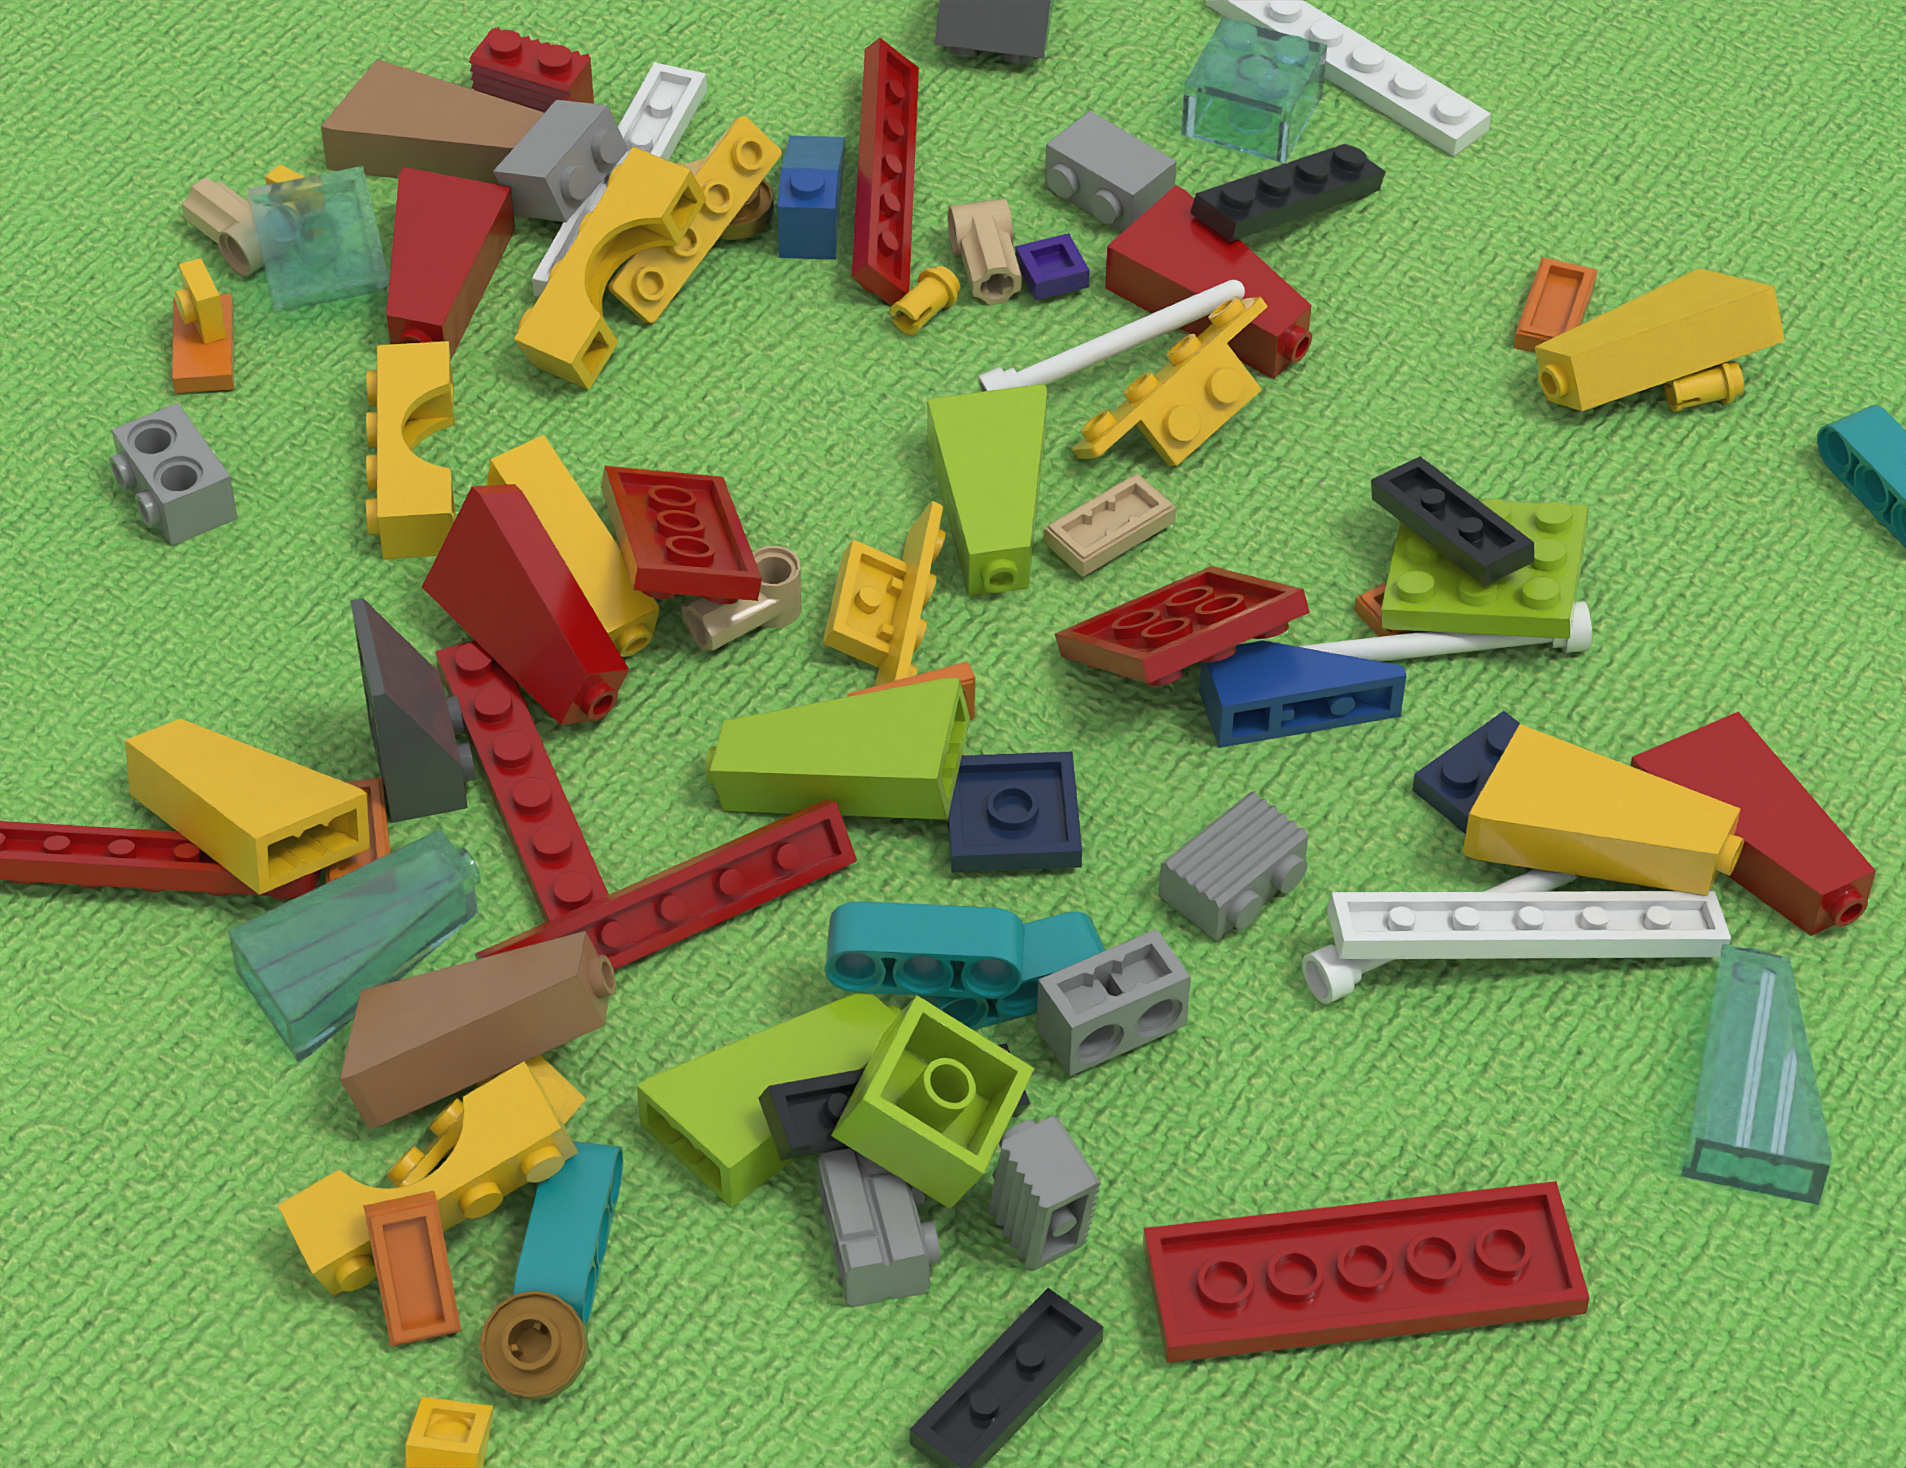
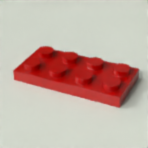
(680, 535)

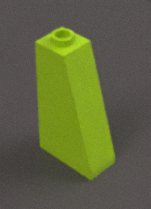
(989, 477)
(868, 752)
(711, 1107)

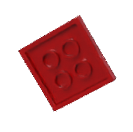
(1183, 625)

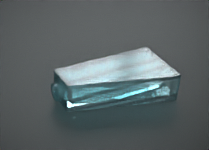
(352, 935)
(1756, 1088)

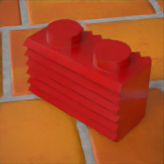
(530, 71)

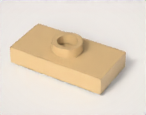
(1109, 524)

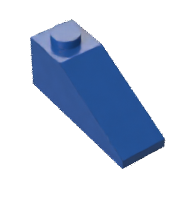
(810, 197)
(1295, 690)

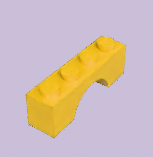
(643, 208)
(412, 402)
(504, 1142)

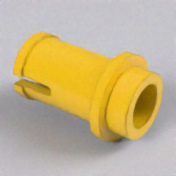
(935, 290)
(1705, 386)

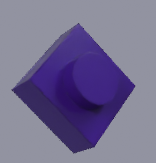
(1052, 266)

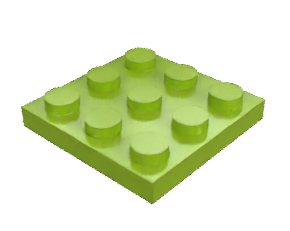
(1536, 601)

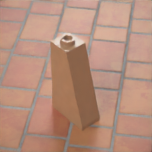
(422, 124)
(470, 1022)

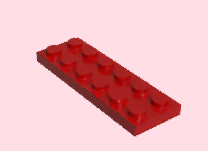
(1363, 1271)

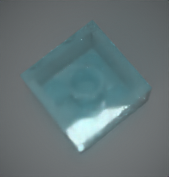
(1253, 89)
(318, 239)

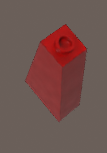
(443, 254)
(1176, 256)
(525, 607)
(1791, 846)

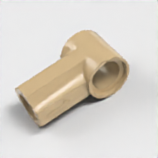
(227, 221)
(984, 239)
(777, 606)

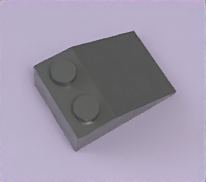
(1001, 26)
(410, 722)

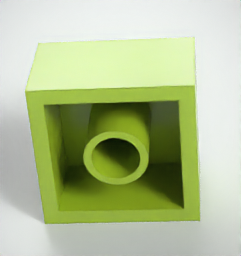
(933, 1102)

